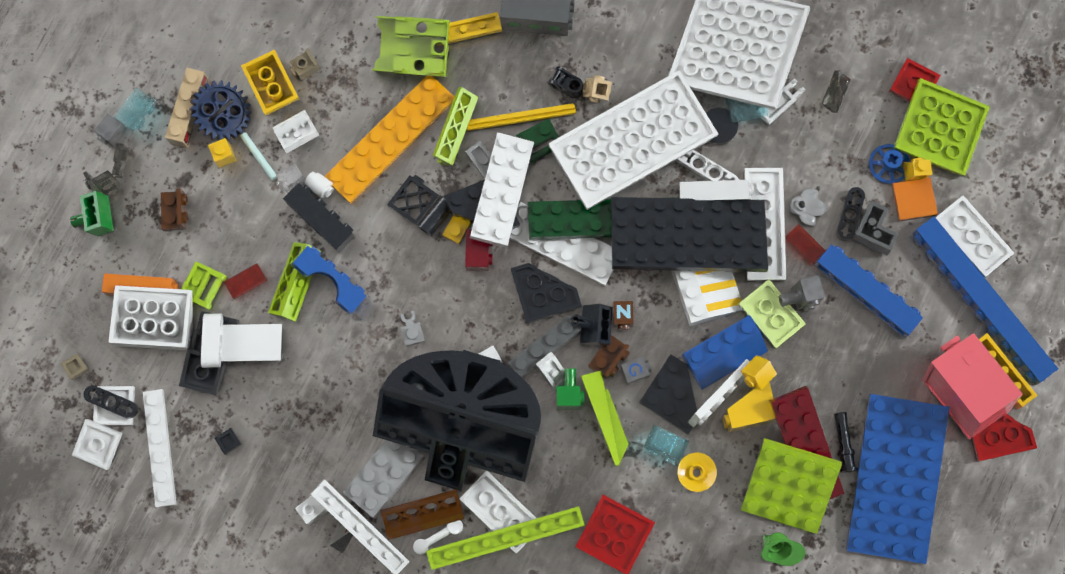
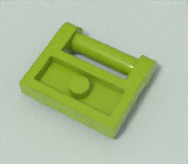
(197, 282)

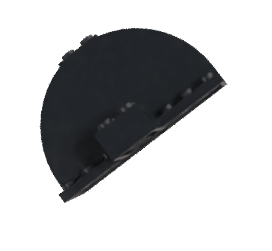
(462, 414)

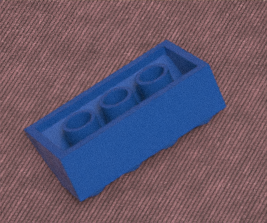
(725, 352)

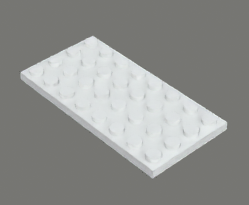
(633, 139)

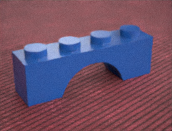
(348, 295)

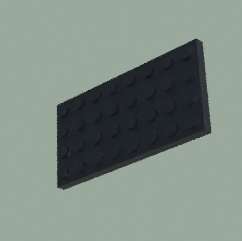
(688, 234)

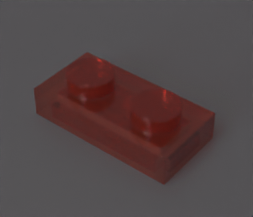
(805, 244)
(245, 281)

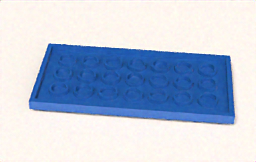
(897, 478)

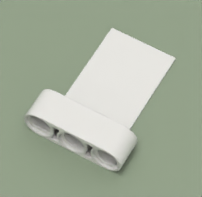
(238, 342)

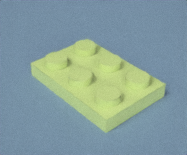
(772, 320)

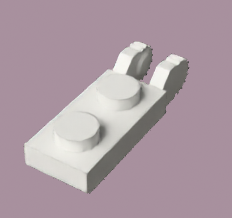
(785, 102)

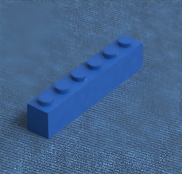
(869, 291)

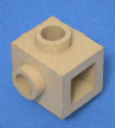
(596, 89)

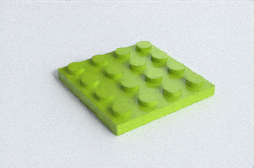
(941, 127)
(791, 486)

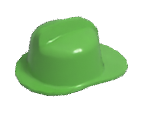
(781, 550)

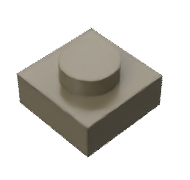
(74, 366)

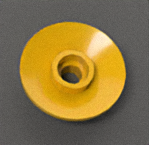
(707, 472)

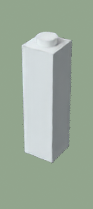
(717, 190)

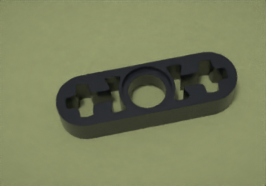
(849, 199)
(100, 391)

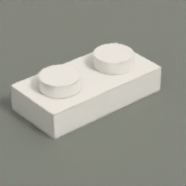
(552, 370)

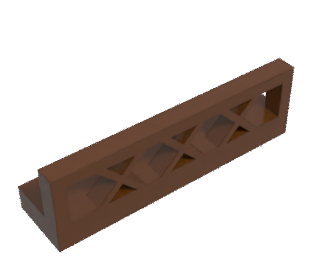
(423, 517)

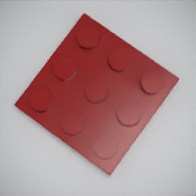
(615, 534)

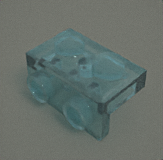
(135, 109)
(743, 111)

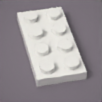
(974, 236)
(717, 398)
(495, 505)

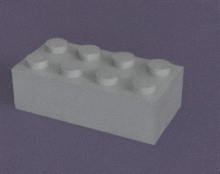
(383, 476)

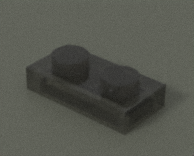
(836, 91)

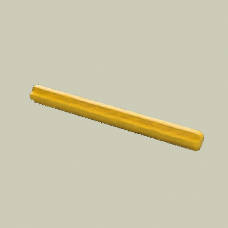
(523, 116)

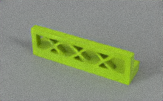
(455, 126)
(296, 289)

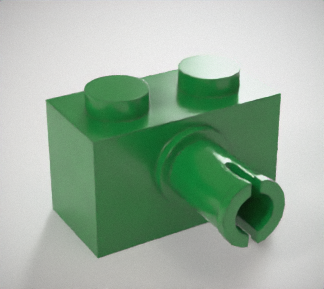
(95, 214)
(569, 396)

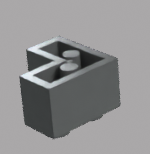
(872, 233)

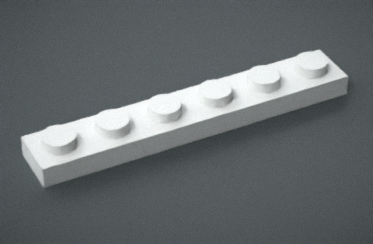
(159, 448)
(359, 527)

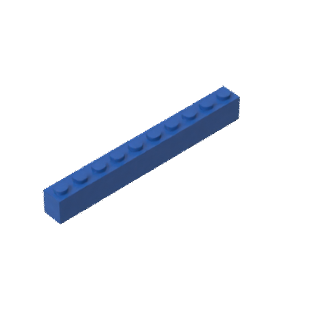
(985, 301)

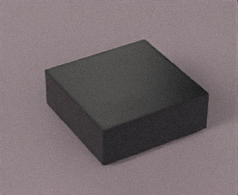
(228, 441)

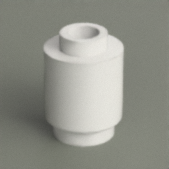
(319, 184)

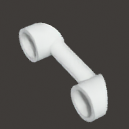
(421, 545)

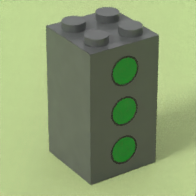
(538, 16)

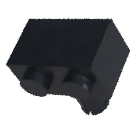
(594, 324)

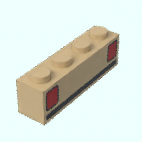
(181, 125)

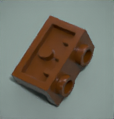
(173, 210)
(609, 357)

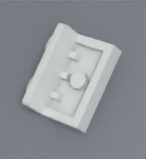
(295, 131)

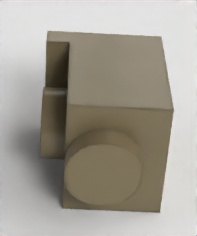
(310, 67)

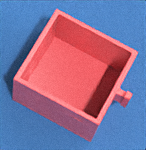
(971, 385)

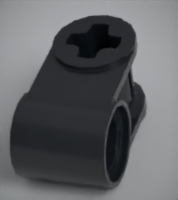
(563, 80)

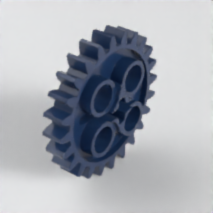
(208, 98)

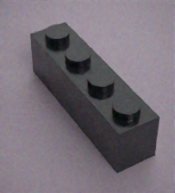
(315, 214)

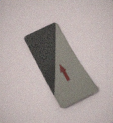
(341, 539)

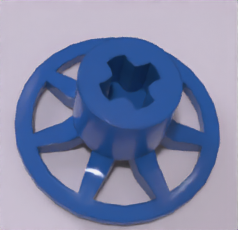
(890, 162)

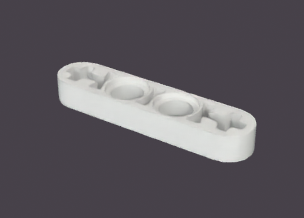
(707, 166)

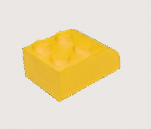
(270, 82)

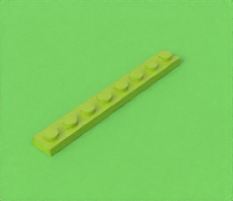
(505, 538)

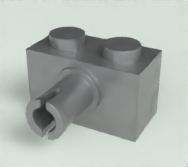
(805, 294)

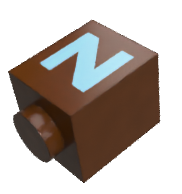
(623, 314)

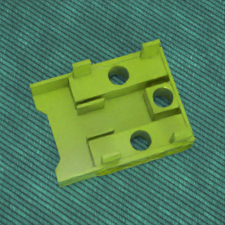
(404, 45)

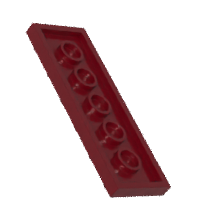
(801, 426)

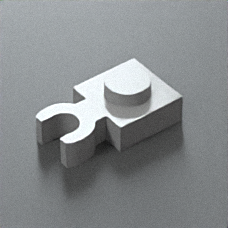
(412, 331)

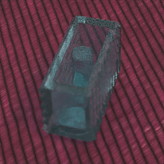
(665, 444)

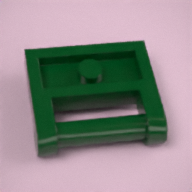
(539, 135)

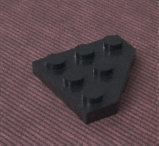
(465, 202)
(543, 293)
(672, 394)

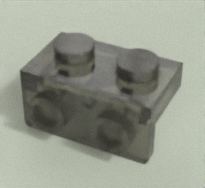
(103, 183)

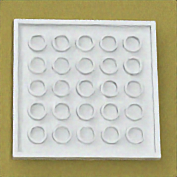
(741, 48)

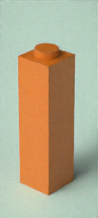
(113, 280)

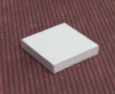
(109, 418)
(97, 444)

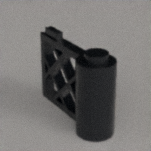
(433, 213)

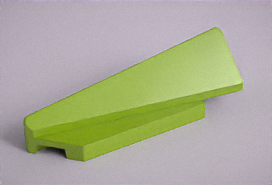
(606, 415)

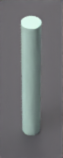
(259, 157)

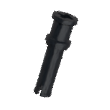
(846, 452)

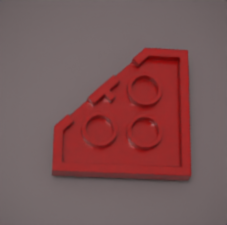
(1003, 438)

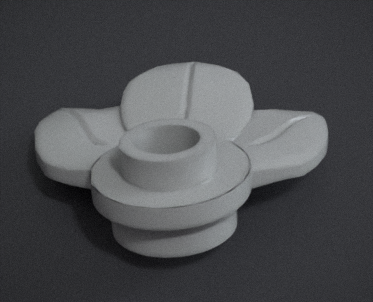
(810, 206)

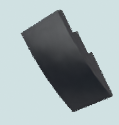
(193, 375)

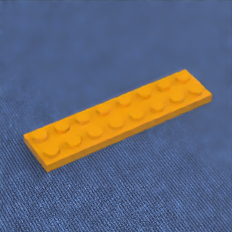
(390, 138)

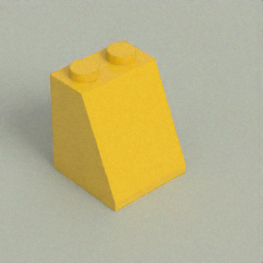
(750, 410)

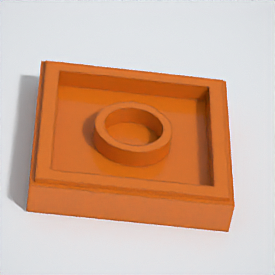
(914, 199)

